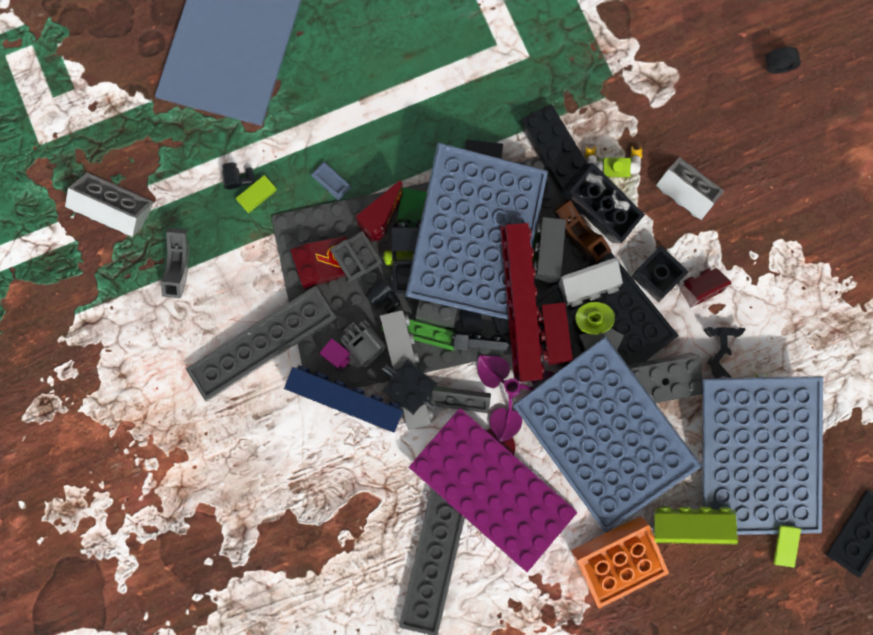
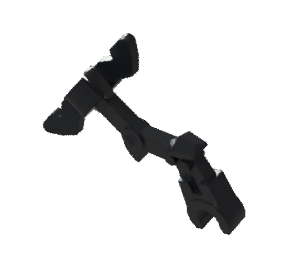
(717, 370)

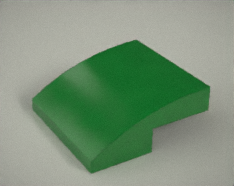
(411, 204)

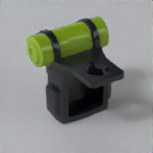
(401, 265)

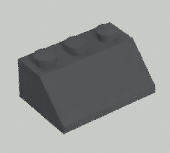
(549, 249)

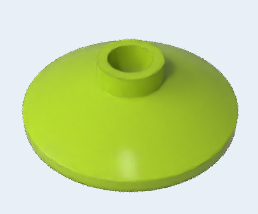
(596, 312)

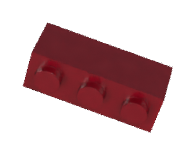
(555, 334)

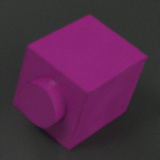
(335, 354)

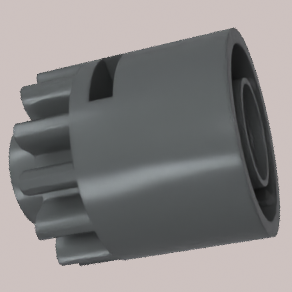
(362, 342)

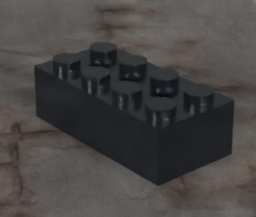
(602, 203)

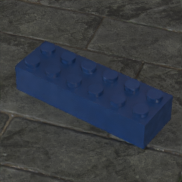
(343, 399)

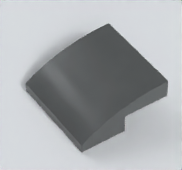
(356, 256)

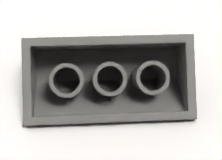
(108, 204)

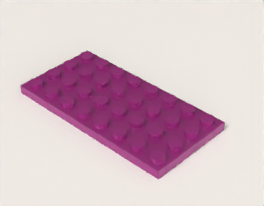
(493, 490)

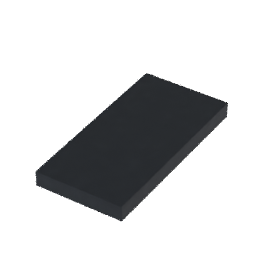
(854, 542)

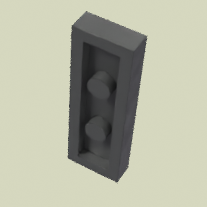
(462, 399)

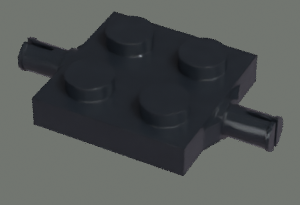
(410, 387)

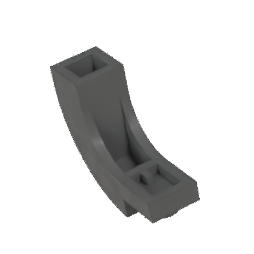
(177, 263)

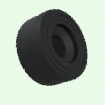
(782, 60)

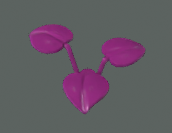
(492, 371)

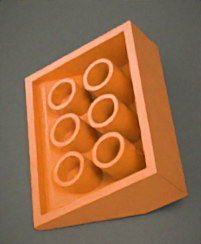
(620, 561)

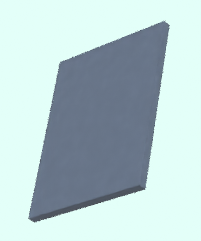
(228, 56)
(459, 232)
(606, 435)
(764, 451)

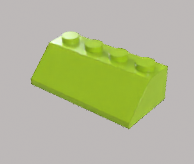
(695, 525)

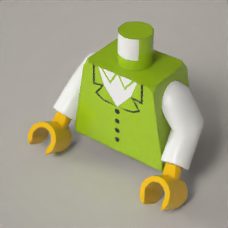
(616, 166)

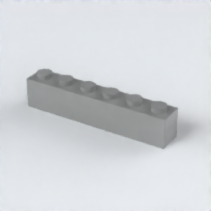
(400, 350)

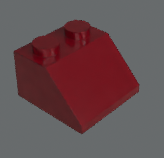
(704, 287)

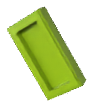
(256, 194)
(787, 546)

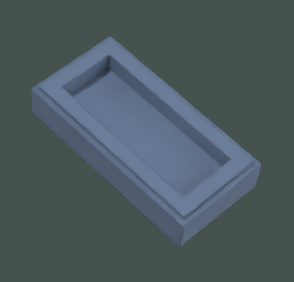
(331, 181)

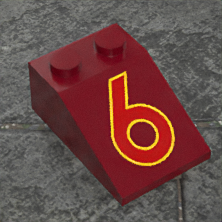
(378, 215)
(316, 262)

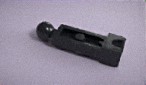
(462, 341)

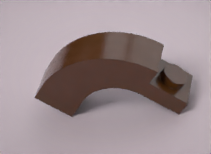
(585, 239)

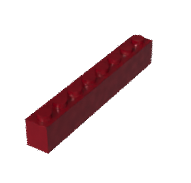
(521, 302)

